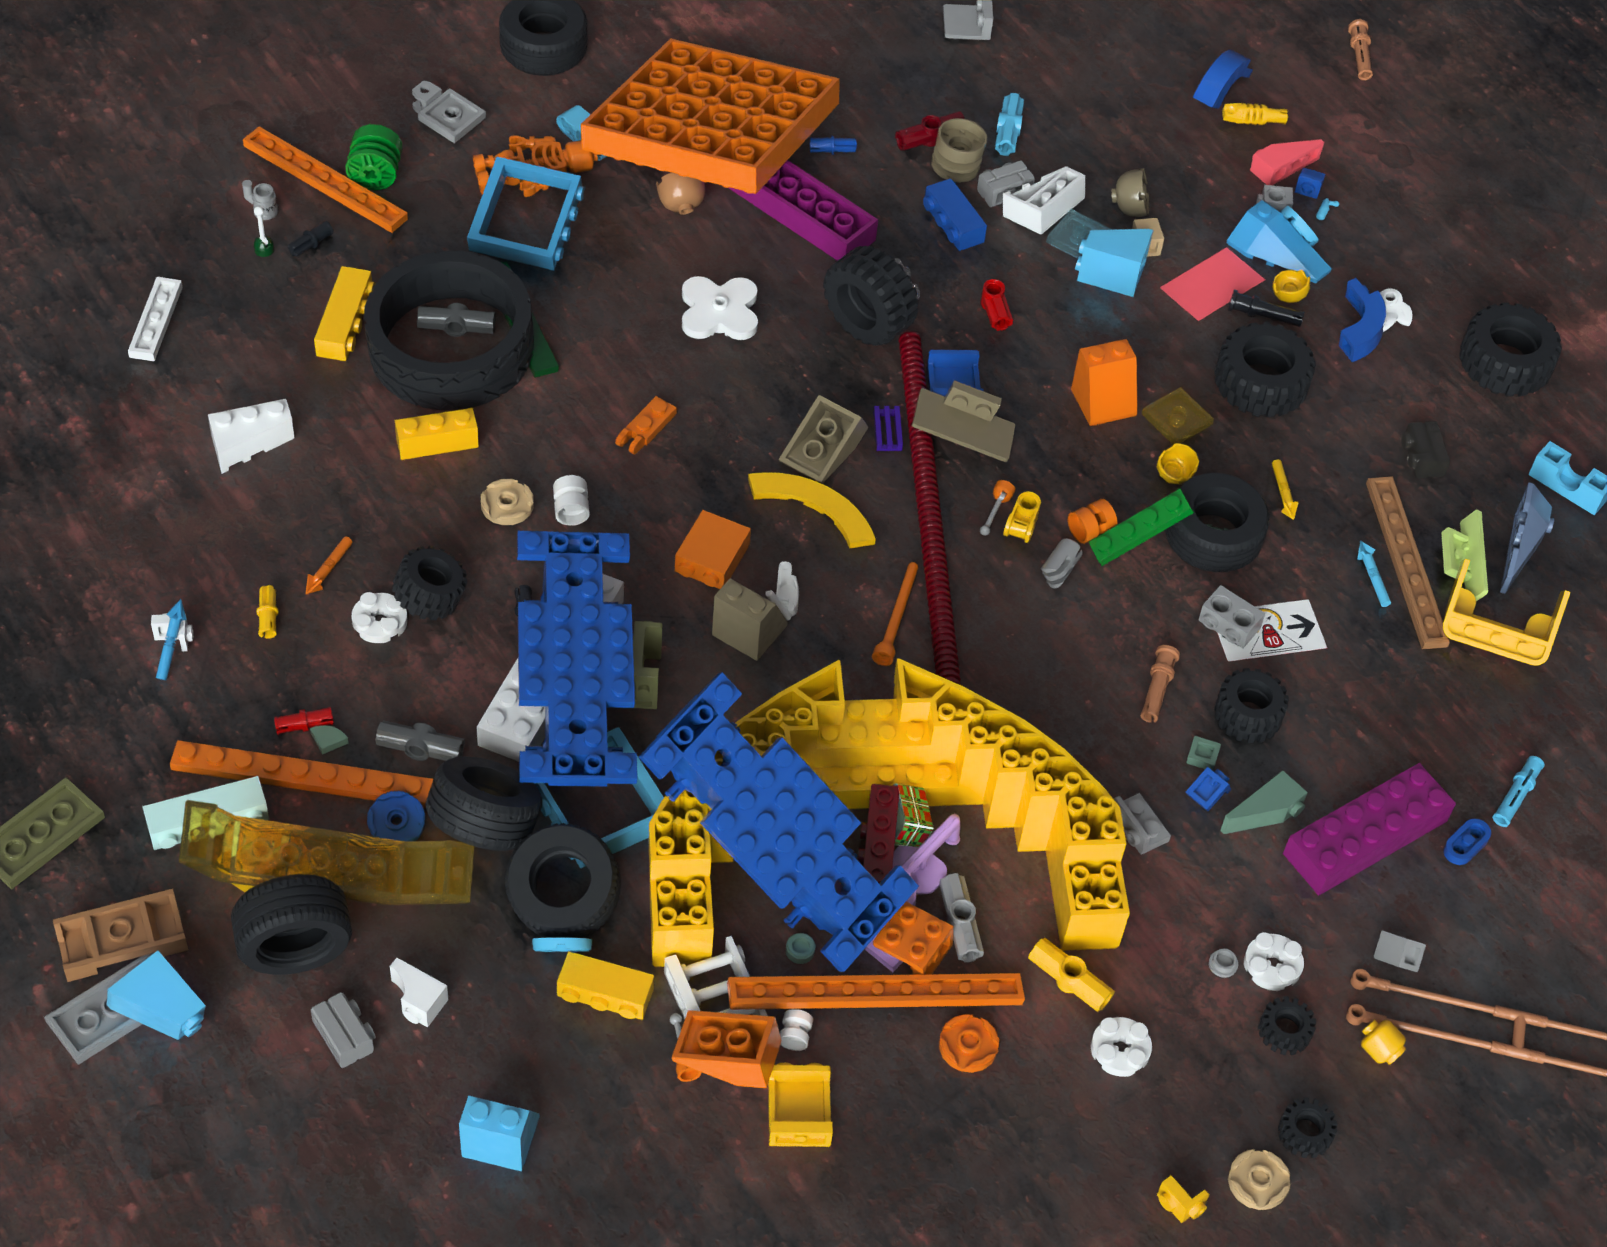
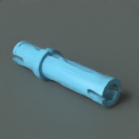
(1531, 769)

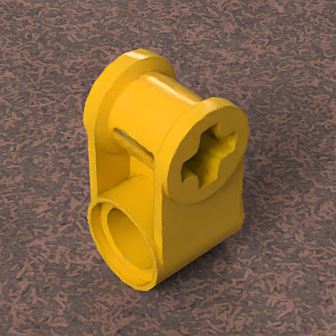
(1023, 517)

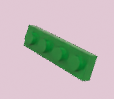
(1141, 527)

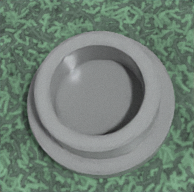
(1223, 963)

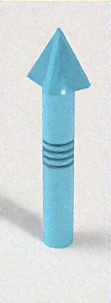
(1365, 554)

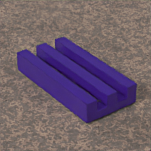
(887, 412)

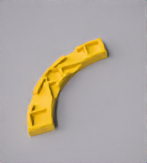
(818, 497)

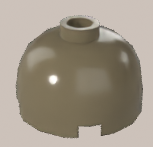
(1132, 193)

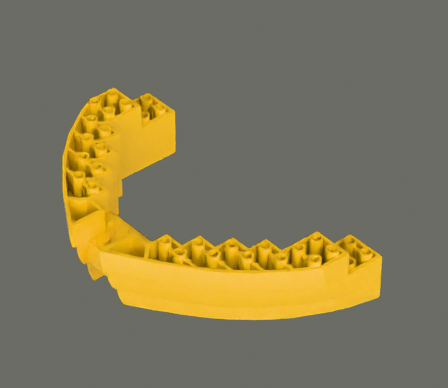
(923, 738)

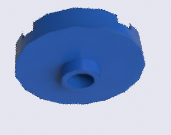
(395, 805)

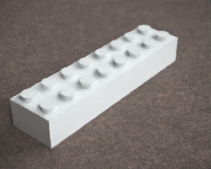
(510, 727)

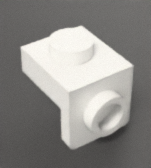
(160, 625)

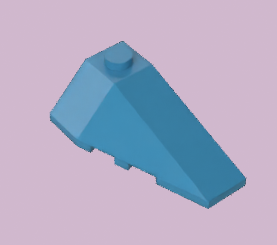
(1271, 237)

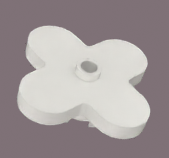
(719, 308)

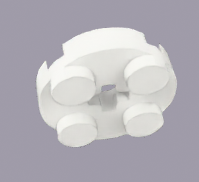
(378, 604)
(1278, 947)
(1127, 1031)

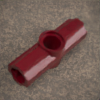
(923, 133)

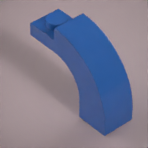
(1221, 76)
(1366, 334)

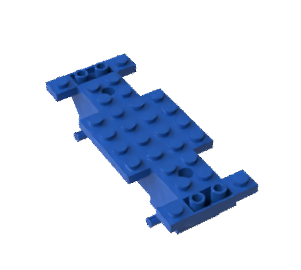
(575, 660)
(777, 823)

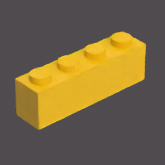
(343, 314)

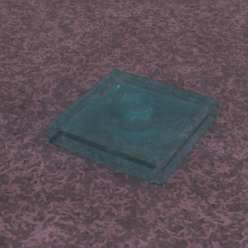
(1071, 230)

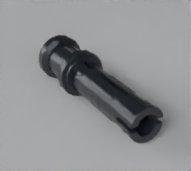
(1254, 305)

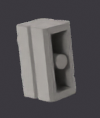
(1003, 179)
(343, 1030)

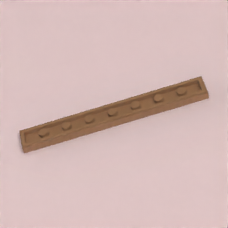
(1407, 562)

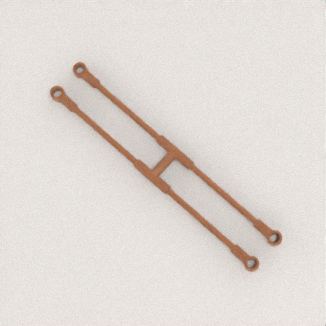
(1519, 1017)

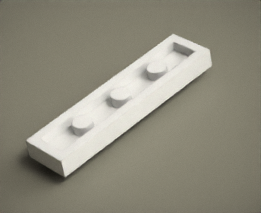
(155, 319)

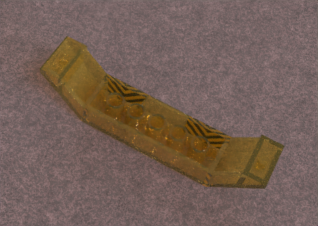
(361, 865)

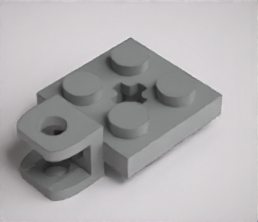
(438, 106)

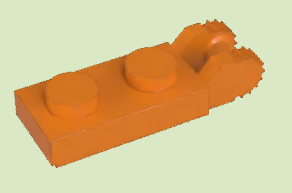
(647, 424)

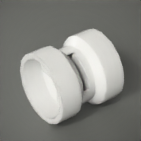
(795, 1029)

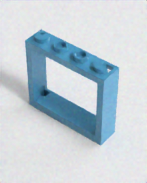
(514, 251)

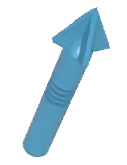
(176, 616)

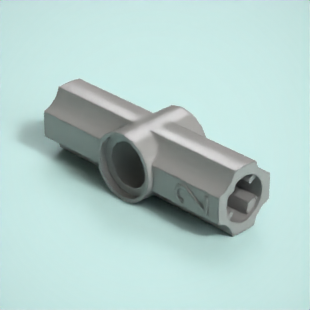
(965, 931)

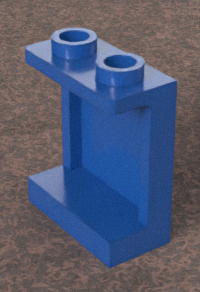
(952, 365)

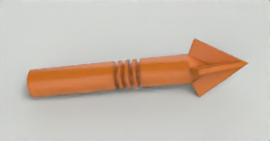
(314, 582)

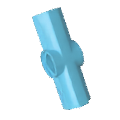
(1009, 124)

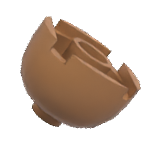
(680, 193)

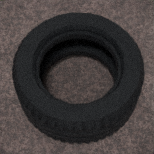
(291, 924)

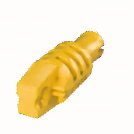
(1253, 114)

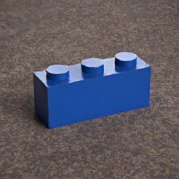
(954, 214)

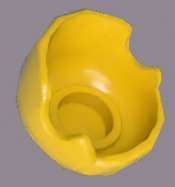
(1291, 286)
(1177, 463)

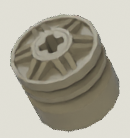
(959, 150)

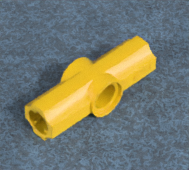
(1083, 985)

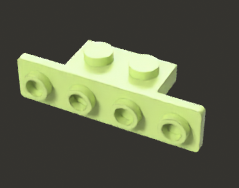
(1470, 546)

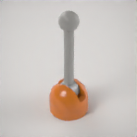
(1002, 492)
(683, 1072)

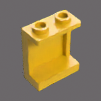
(799, 1105)

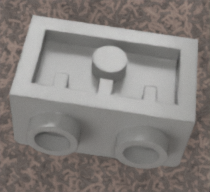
(1141, 824)

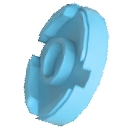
(1300, 225)
(561, 944)

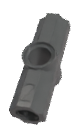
(456, 319)
(419, 741)

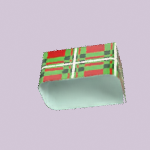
(913, 816)

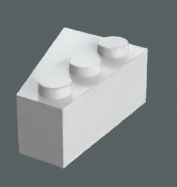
(1045, 201)
(249, 430)

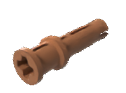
(1364, 68)
(1161, 673)

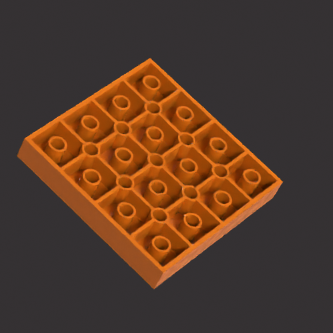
(711, 115)

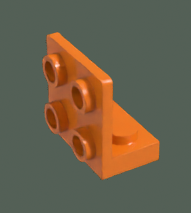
(916, 939)

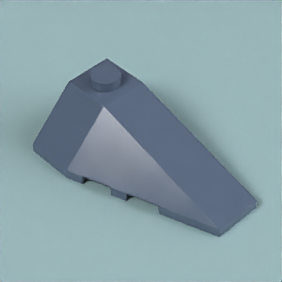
(1527, 532)

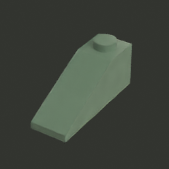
(1267, 806)

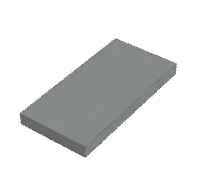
(86, 1021)

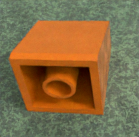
(1106, 382)

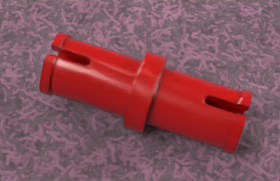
(304, 720)

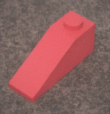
(1284, 159)

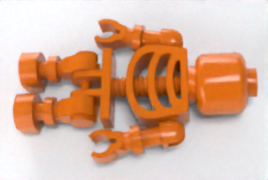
(571, 157)

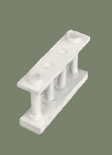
(690, 999)

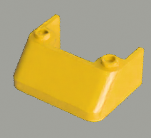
(1526, 645)

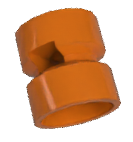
(1092, 520)

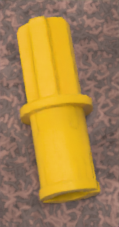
(267, 611)

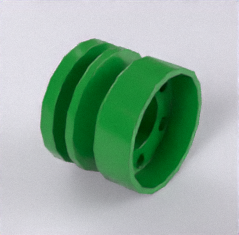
(374, 157)

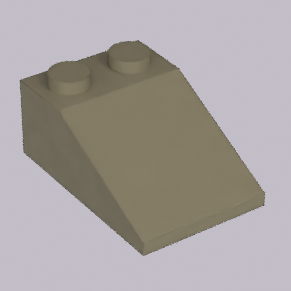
(823, 440)

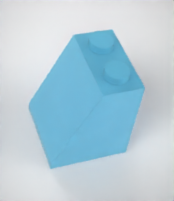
(1114, 259)
(158, 998)
(496, 1132)

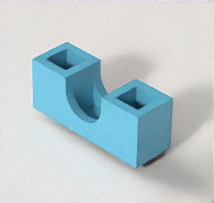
(1553, 470)

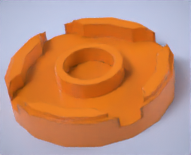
(968, 1043)

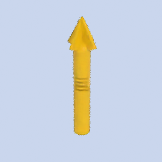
(1289, 506)

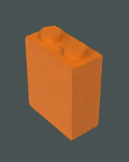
(712, 549)

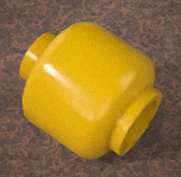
(1383, 1041)

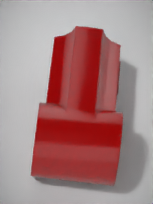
(996, 305)

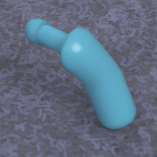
(1324, 208)

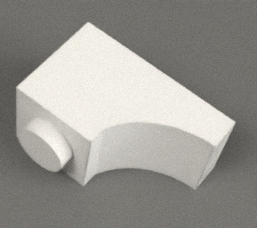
(422, 993)

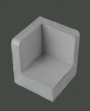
(1399, 951)

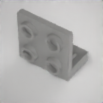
(968, 20)

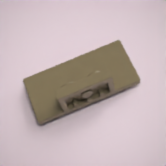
(965, 419)

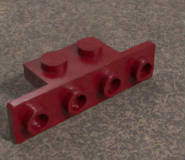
(880, 831)

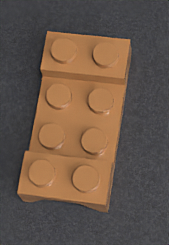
(119, 933)

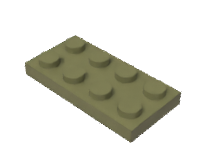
(44, 830)

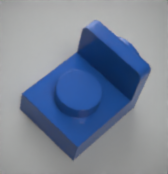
(1309, 183)
(1209, 788)

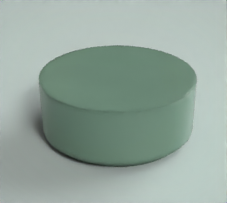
(800, 948)

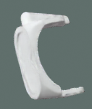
(787, 591)

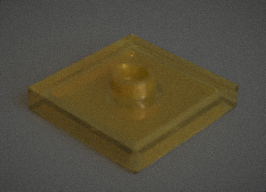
(1177, 416)

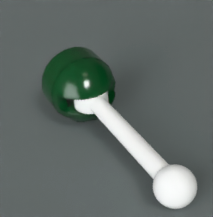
(263, 240)

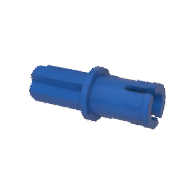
(833, 145)

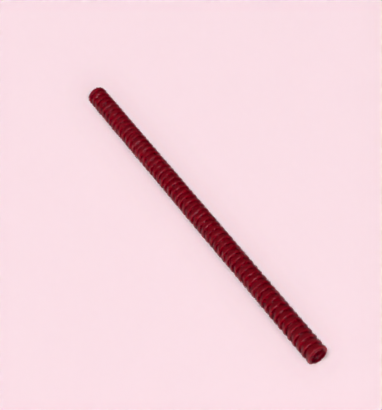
(929, 516)

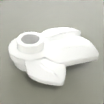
(1396, 309)

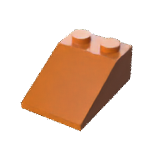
(729, 1046)

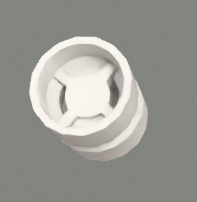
(571, 500)

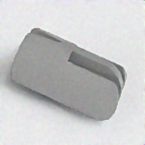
(1061, 562)

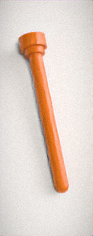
(884, 651)

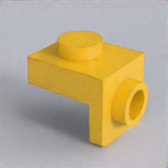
(1177, 1201)

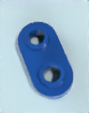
(1465, 843)

